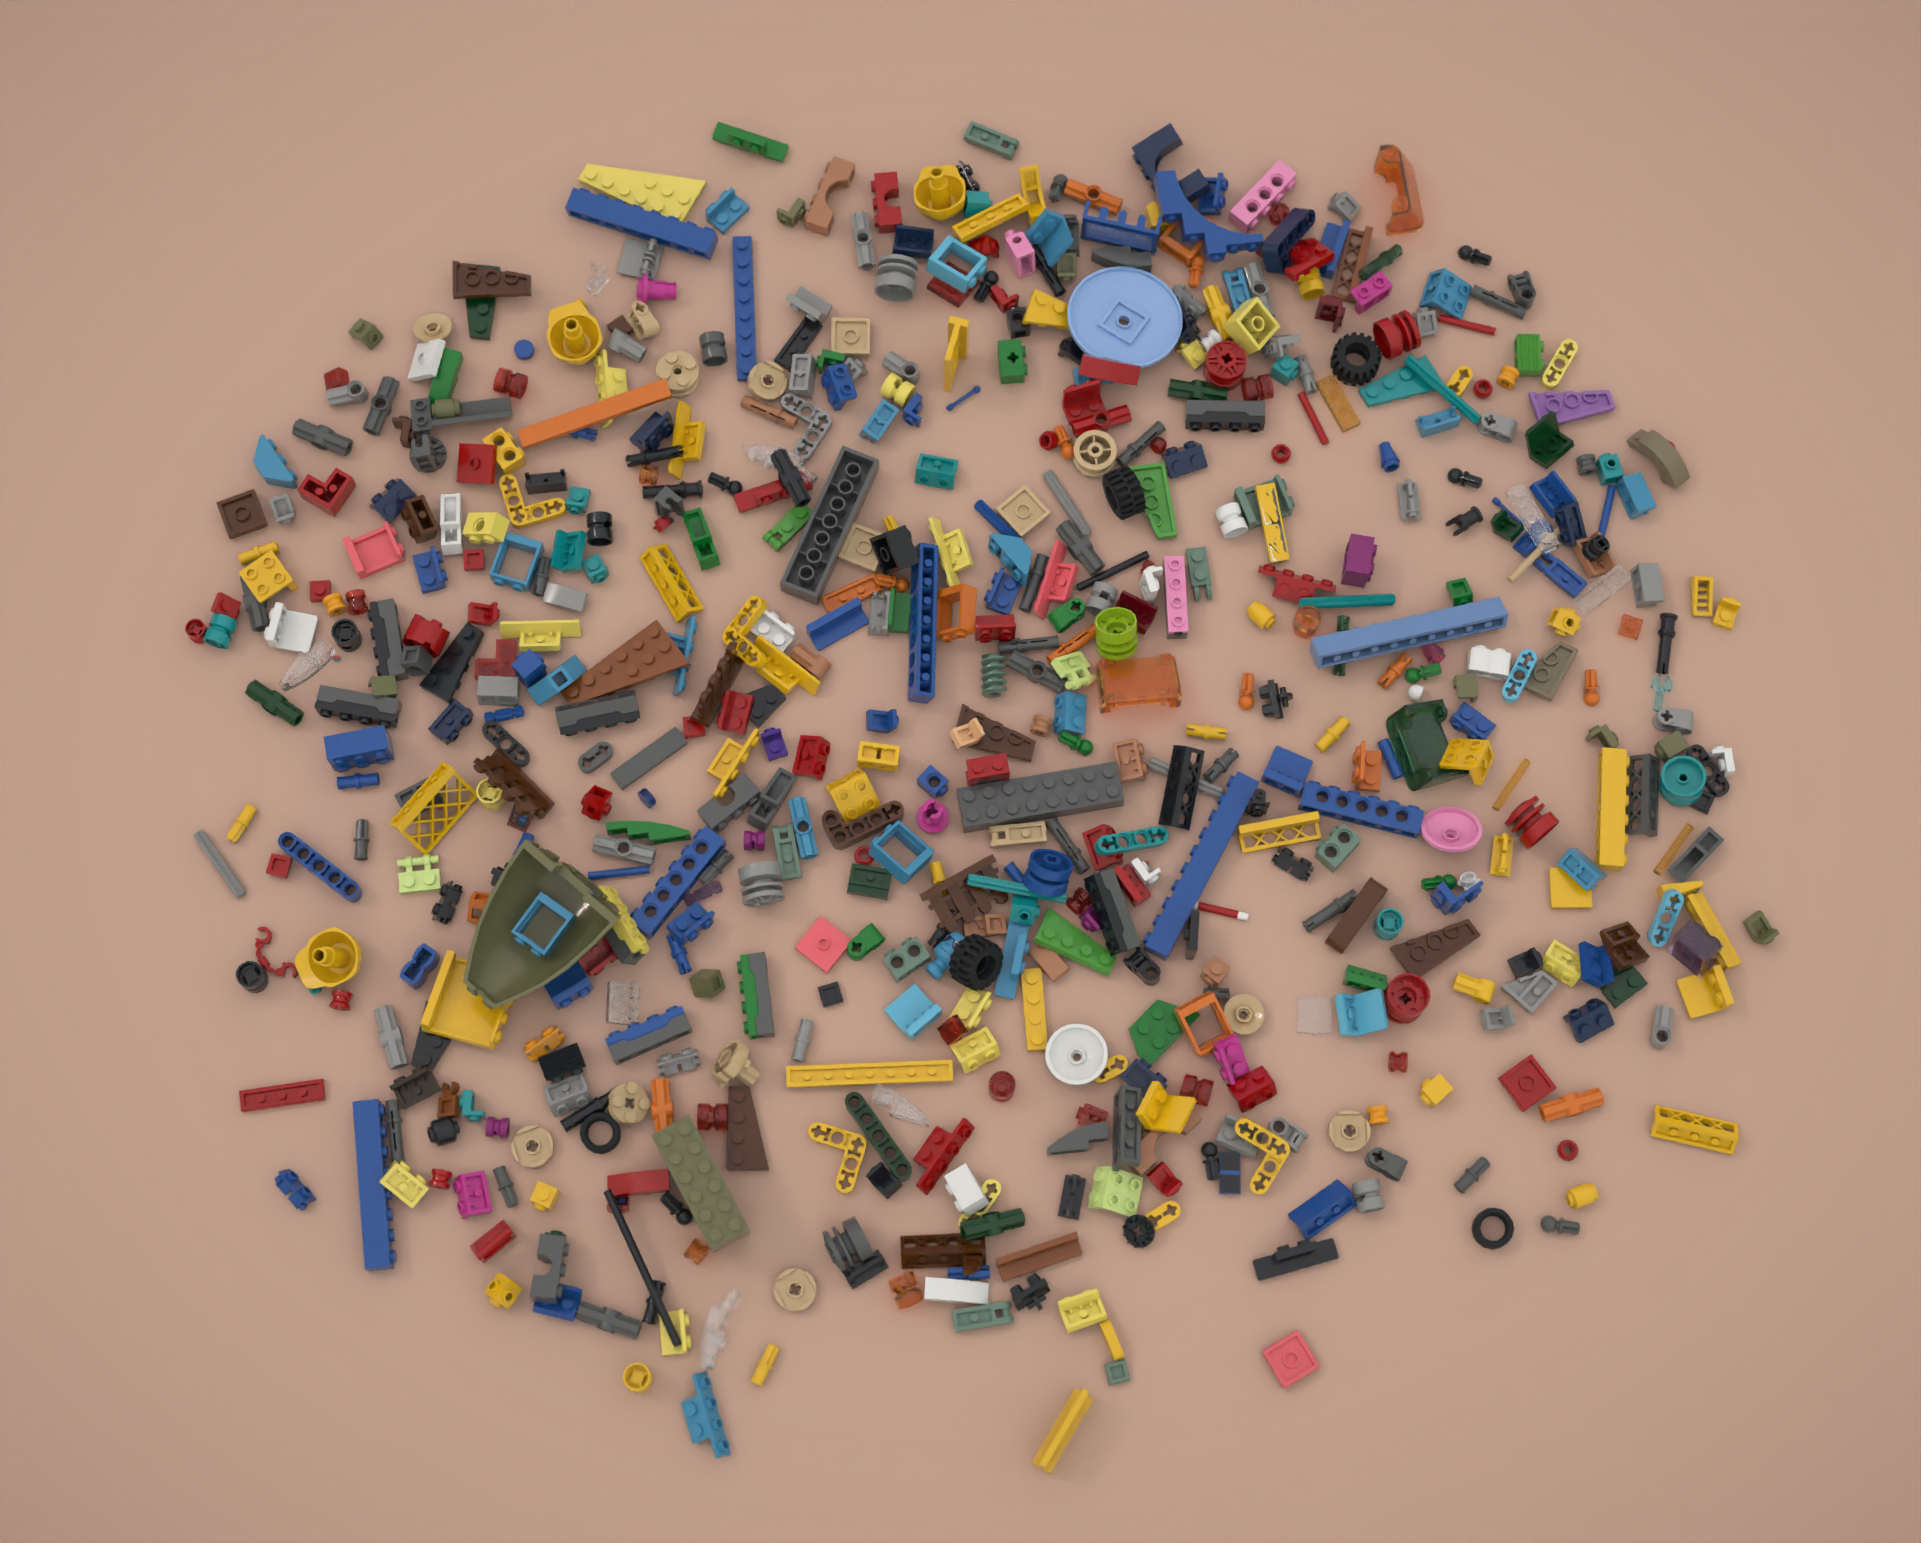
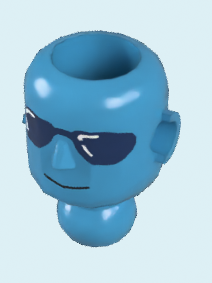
(942, 953)

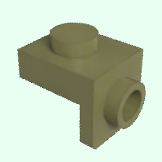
(796, 212)
(1067, 266)
(366, 333)
(1606, 737)
(1760, 929)

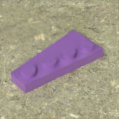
(1571, 405)

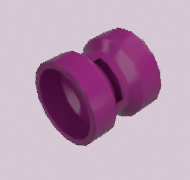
(754, 840)
(497, 1127)

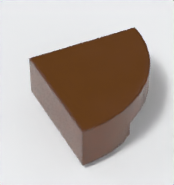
(621, 324)
(971, 1264)

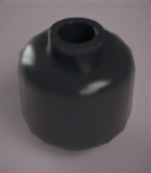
(443, 1131)

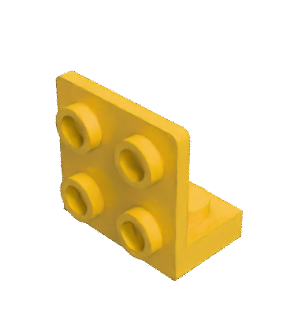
(267, 577)
(1469, 755)
(853, 795)
(1706, 993)
(1164, 1111)

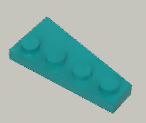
(1397, 385)

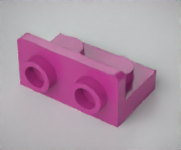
(1371, 292)
(1231, 1058)
(472, 1194)

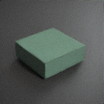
(1117, 1372)

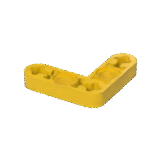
(527, 512)
(740, 632)
(846, 1145)
(1271, 1154)

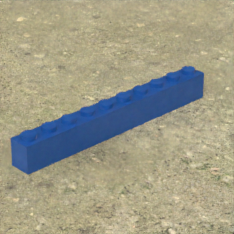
(1201, 866)

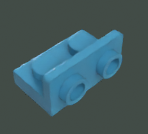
(726, 211)

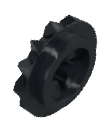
(1145, 1227)

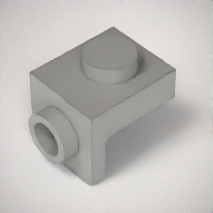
(282, 508)
(1497, 1018)

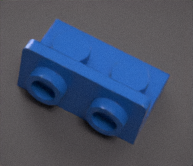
(429, 571)
(1003, 593)
(1471, 722)
(690, 923)
(1595, 965)
(566, 1305)

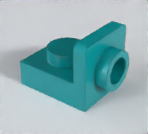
(577, 500)
(595, 569)

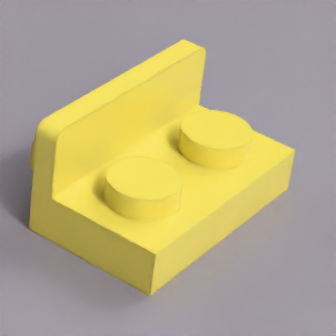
(1562, 963)
(971, 1006)
(976, 1050)
(404, 1183)
(680, 1321)

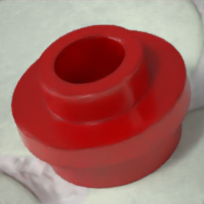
(1482, 384)
(1044, 440)
(1281, 448)
(662, 523)
(863, 850)
(1573, 1148)

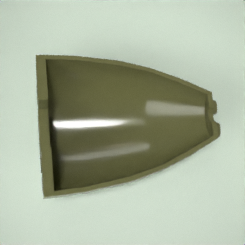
(505, 969)

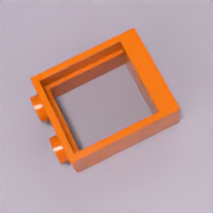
(1177, 250)
(967, 612)
(1193, 1006)

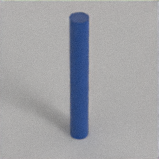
(1607, 509)
(618, 872)

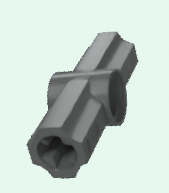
(384, 395)
(322, 437)
(1080, 547)
(256, 610)
(1025, 665)
(609, 1320)

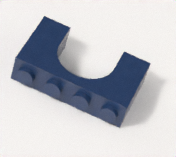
(1155, 148)

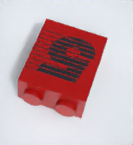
(987, 769)

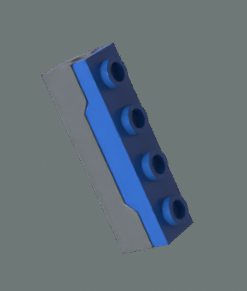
(648, 1035)

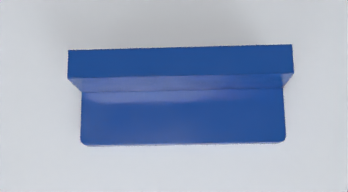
(1333, 238)
(837, 624)
(1323, 1209)

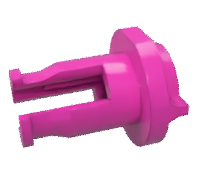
(655, 289)
(938, 820)

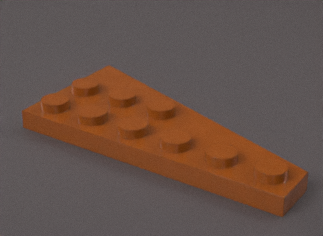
(632, 664)

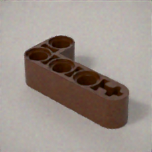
(864, 821)
(1356, 915)

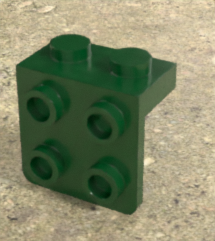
(1546, 442)

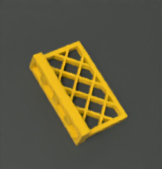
(957, 348)
(420, 800)
(1062, 1430)

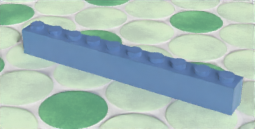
(1408, 632)

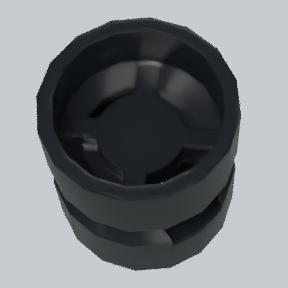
(599, 528)
(346, 635)
(252, 977)

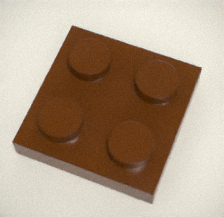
(242, 514)

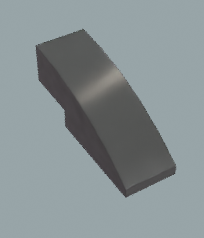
(1121, 257)
(771, 799)
(1695, 855)
(1079, 1139)

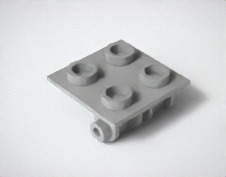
(640, 258)

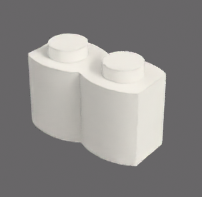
(1488, 663)

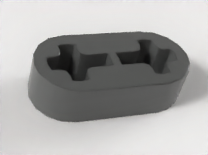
(592, 754)

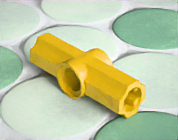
(1217, 310)

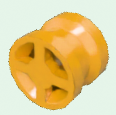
(1508, 377)
(334, 604)
(1378, 1115)

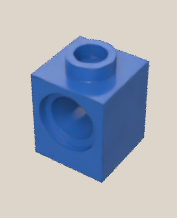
(932, 774)

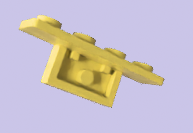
(608, 380)
(952, 550)
(540, 635)

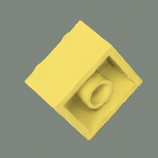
(1251, 325)

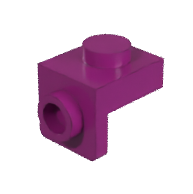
(1089, 920)

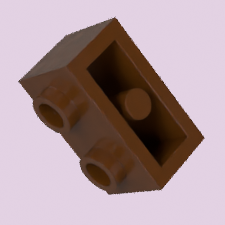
(419, 519)

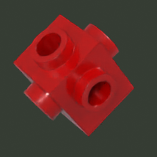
(596, 803)

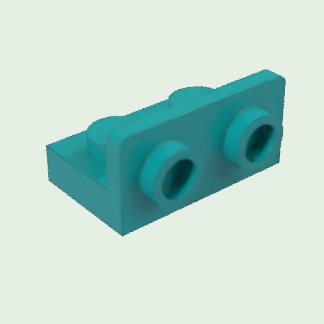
(936, 471)

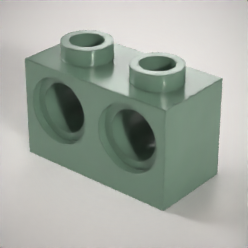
(1340, 849)
(910, 963)

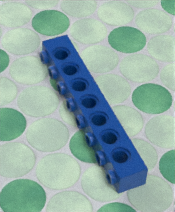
(923, 625)

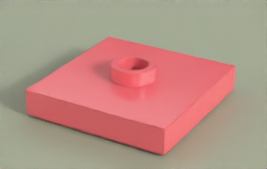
(823, 944)
(1290, 1359)

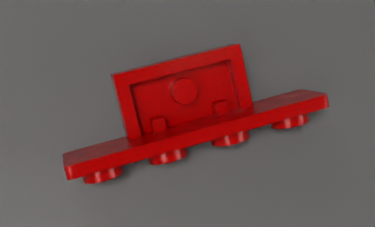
(763, 495)
(1292, 586)
(939, 1152)

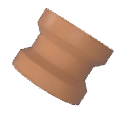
(1041, 725)

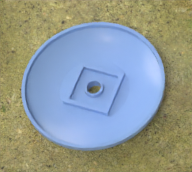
(1128, 295)

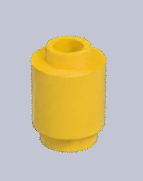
(1261, 615)
(1581, 1195)

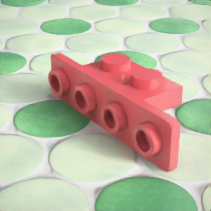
(1057, 581)

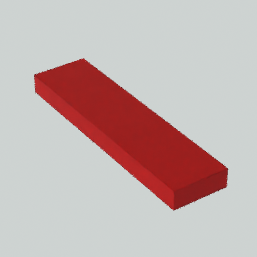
(282, 1095)

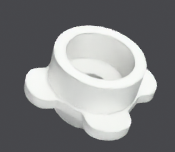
(1468, 880)

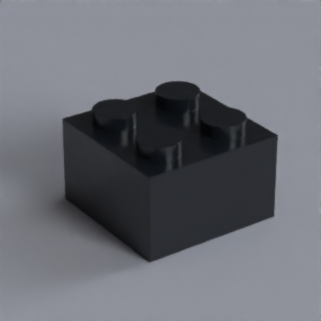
(895, 550)

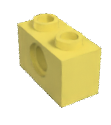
(485, 527)

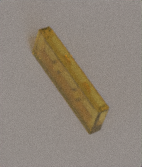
(1338, 403)

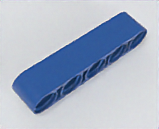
(314, 859)

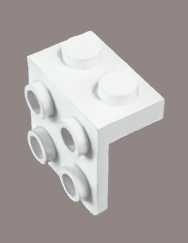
(290, 629)

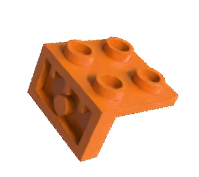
(1367, 769)

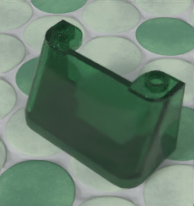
(1421, 744)

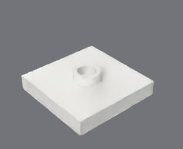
(426, 360)

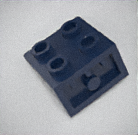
(653, 432)

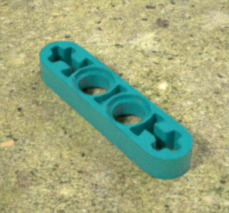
(1132, 843)

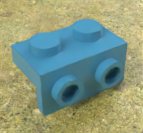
(1070, 713)

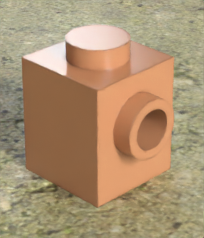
(1215, 972)

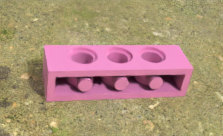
(1279, 174)

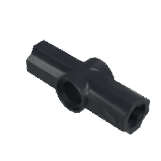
(790, 478)

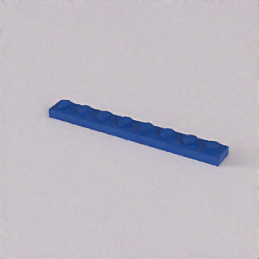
(744, 306)

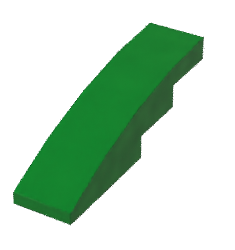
(656, 832)

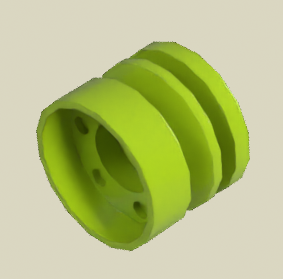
(1116, 633)

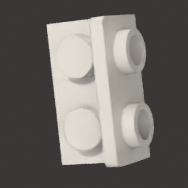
(1150, 583)
(774, 630)

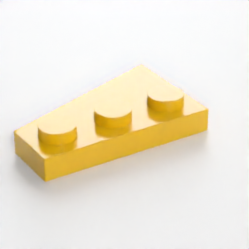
(1046, 311)

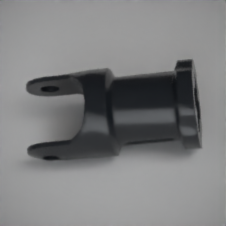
(1466, 520)

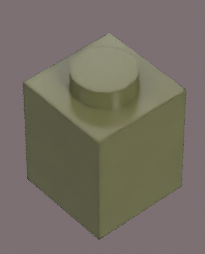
(1670, 746)

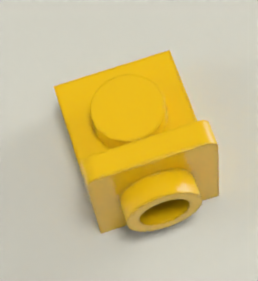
(1726, 613)

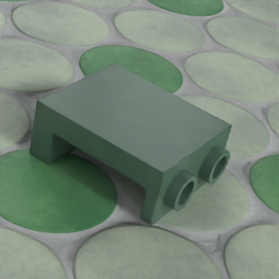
(1249, 505)

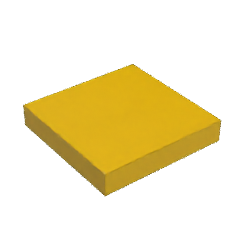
(1566, 892)

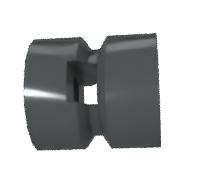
(713, 348)

